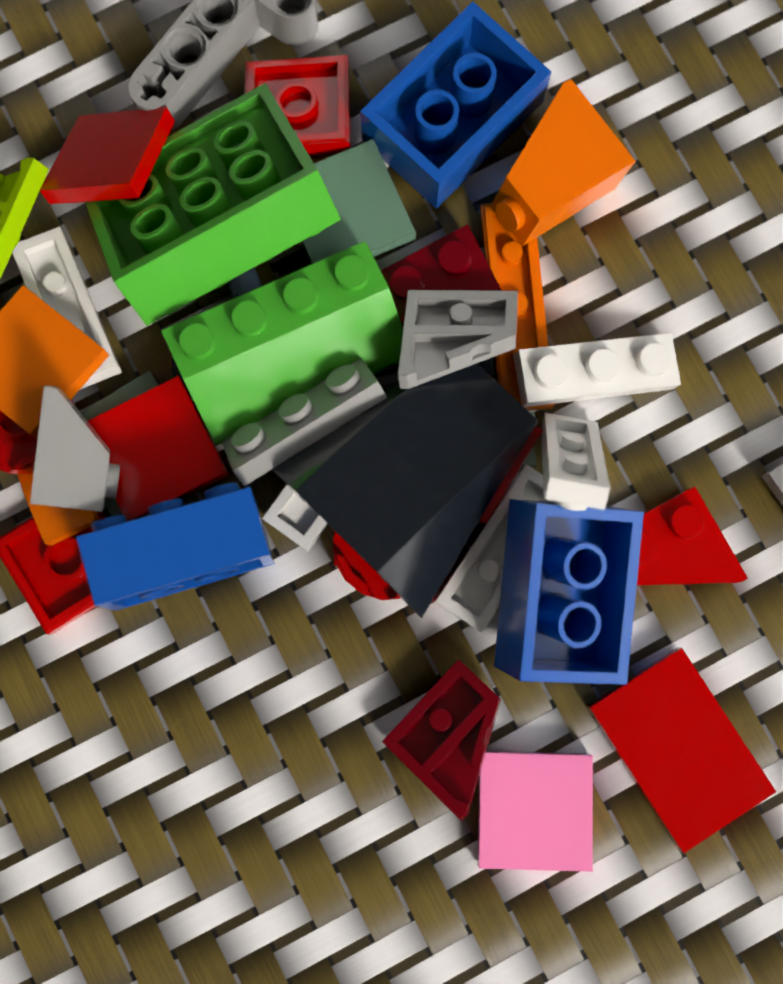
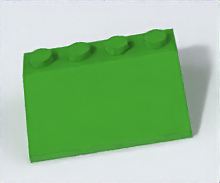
(213, 207)

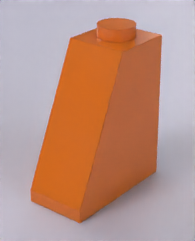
(562, 167)

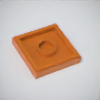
(40, 351)

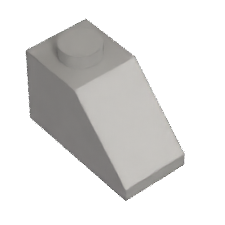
(70, 458)

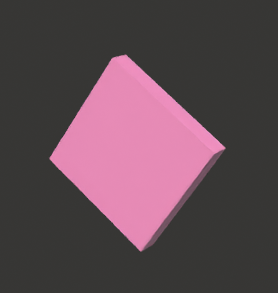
(536, 811)

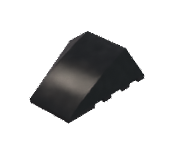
(414, 476)

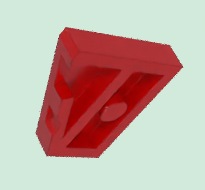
(685, 545)

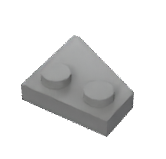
(454, 331)

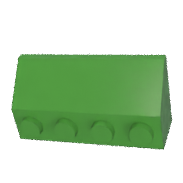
(286, 339)

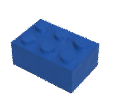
(454, 104)
(174, 548)
(568, 593)

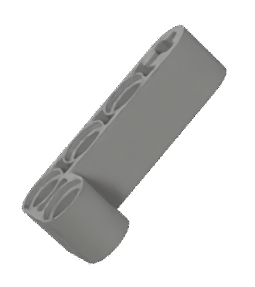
(180, 87)

